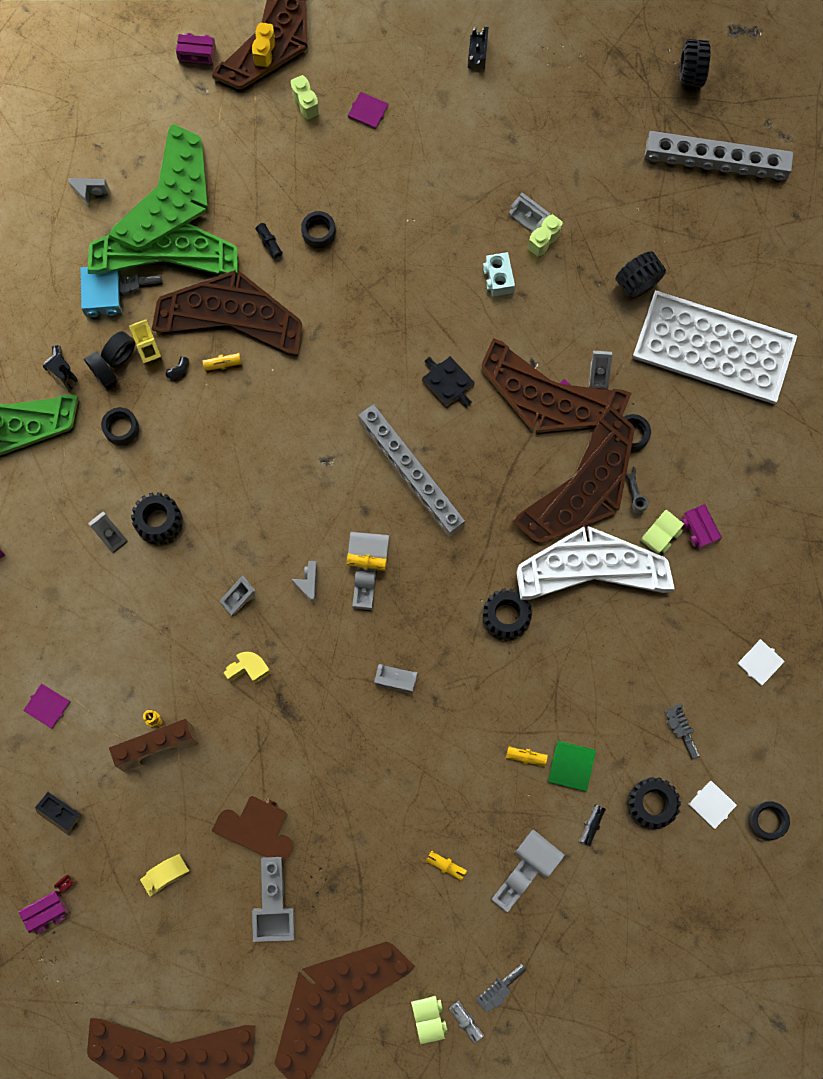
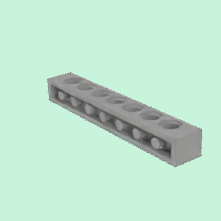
(726, 150)
(411, 471)

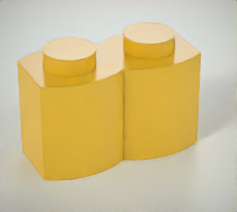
(263, 44)

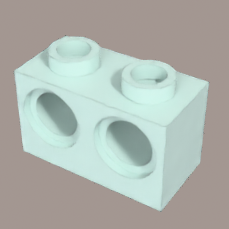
(502, 274)

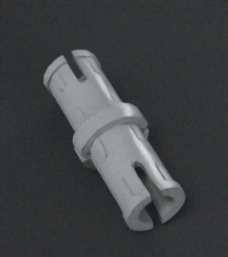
(466, 1022)

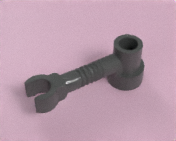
(638, 500)

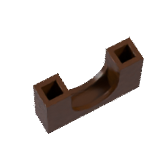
(176, 735)

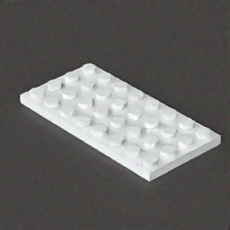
(715, 347)

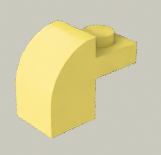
(145, 341)
(248, 662)
(164, 874)

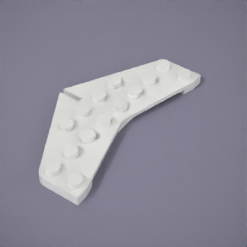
(602, 558)

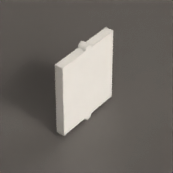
(760, 662)
(712, 804)

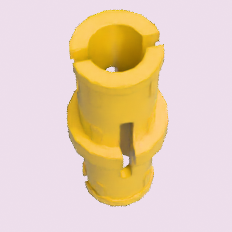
(235, 359)
(366, 562)
(150, 721)
(526, 756)
(446, 866)

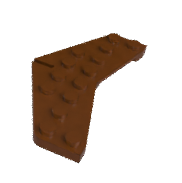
(290, 40)
(220, 304)
(536, 395)
(597, 479)
(337, 989)
(141, 1056)

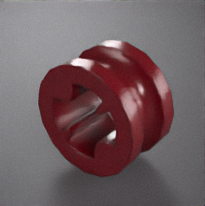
(64, 884)

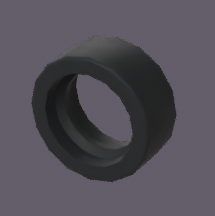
(318, 242)
(118, 349)
(100, 368)
(117, 412)
(643, 423)
(785, 820)

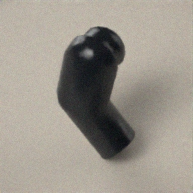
(55, 351)
(178, 371)

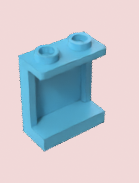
(100, 293)

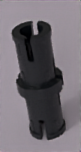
(269, 240)
(592, 825)

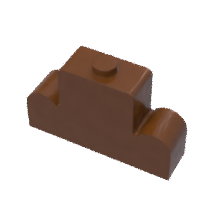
(257, 829)

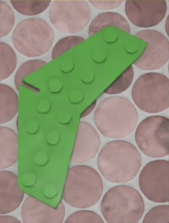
(174, 201)
(184, 246)
(35, 421)

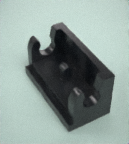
(478, 48)
(61, 372)
(57, 813)

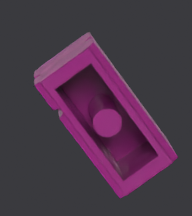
(195, 48)
(701, 527)
(44, 912)

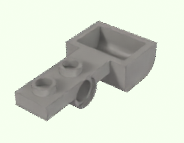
(375, 546)
(536, 857)
(273, 920)

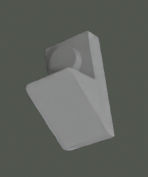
(85, 186)
(600, 369)
(107, 531)
(308, 586)
(238, 595)

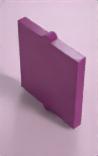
(368, 110)
(46, 706)

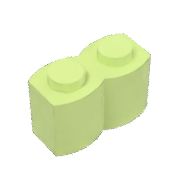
(304, 97)
(545, 235)
(662, 531)
(428, 1020)

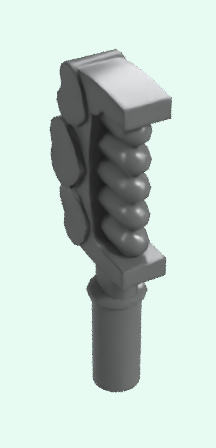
(132, 284)
(681, 727)
(495, 995)

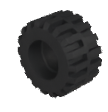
(694, 62)
(640, 274)
(149, 505)
(506, 630)
(667, 793)

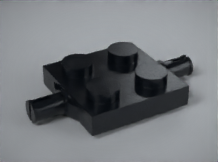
(448, 381)

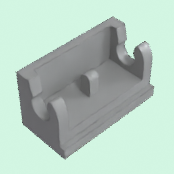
(528, 212)
(395, 679)

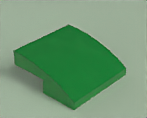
(572, 765)

